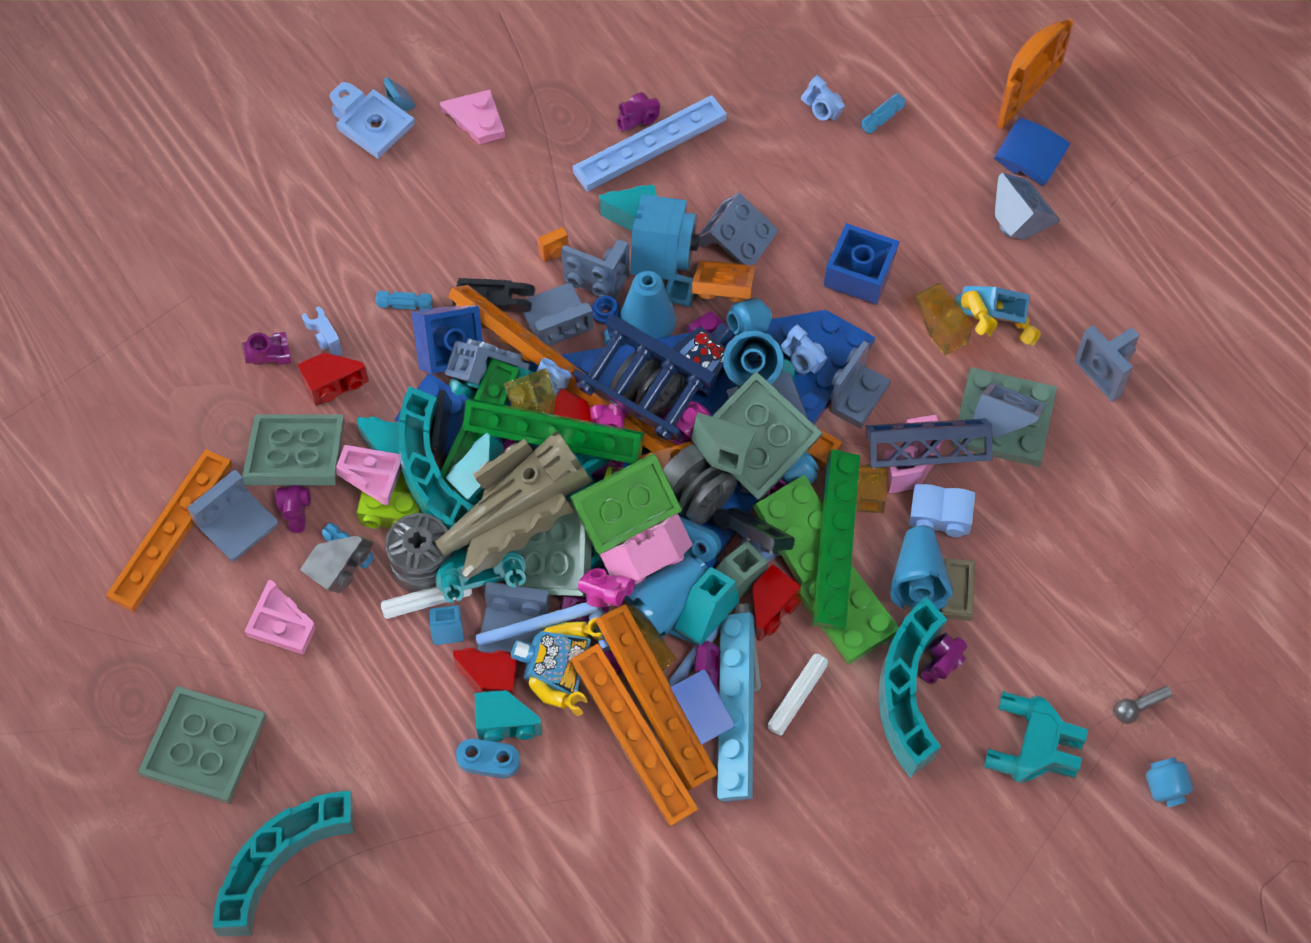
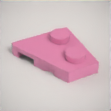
(476, 115)
(370, 471)
(280, 621)

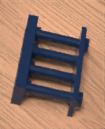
(645, 349)

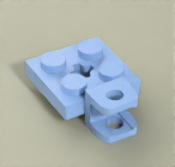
(357, 112)

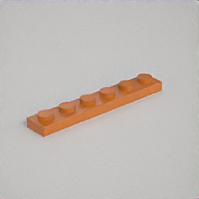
(166, 533)
(656, 697)
(634, 735)

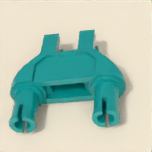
(453, 583)
(1040, 742)

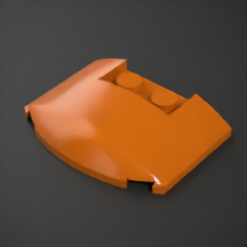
(1033, 67)

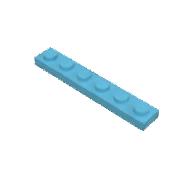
(737, 694)

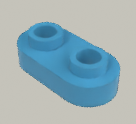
(700, 534)
(486, 760)

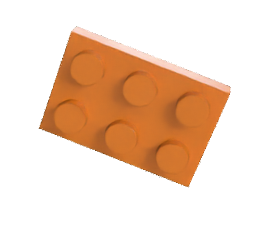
(723, 279)

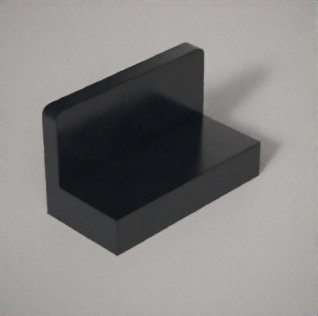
(440, 425)

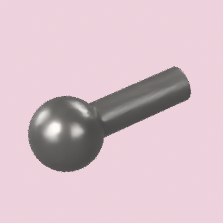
(1128, 710)

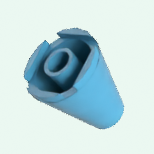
(649, 306)
(742, 365)
(920, 571)
(664, 593)

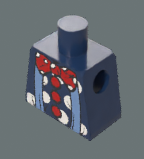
(707, 349)

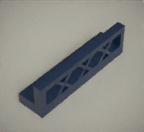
(929, 431)

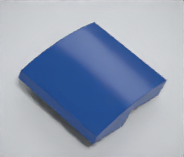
(1032, 150)

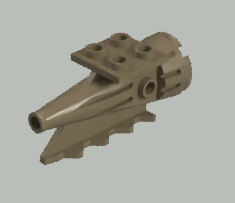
(519, 499)

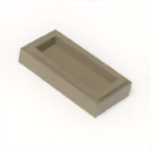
(962, 579)

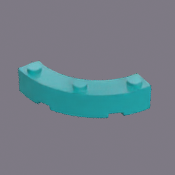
(418, 463)
(898, 707)
(271, 848)

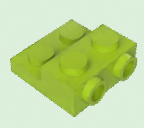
(376, 515)

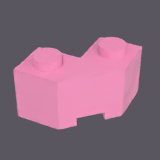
(905, 477)
(648, 550)

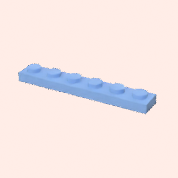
(649, 143)

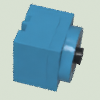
(663, 237)

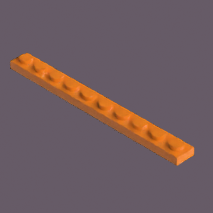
(534, 350)

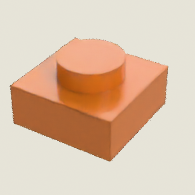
(552, 243)
(821, 448)

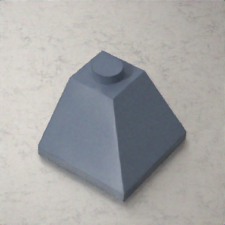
(1021, 208)
(1007, 409)

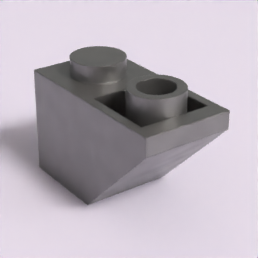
(335, 562)

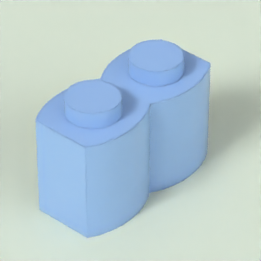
(942, 509)

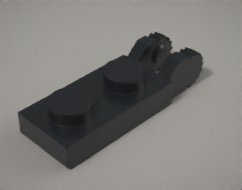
(501, 292)
(754, 530)

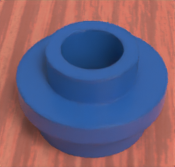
(605, 303)

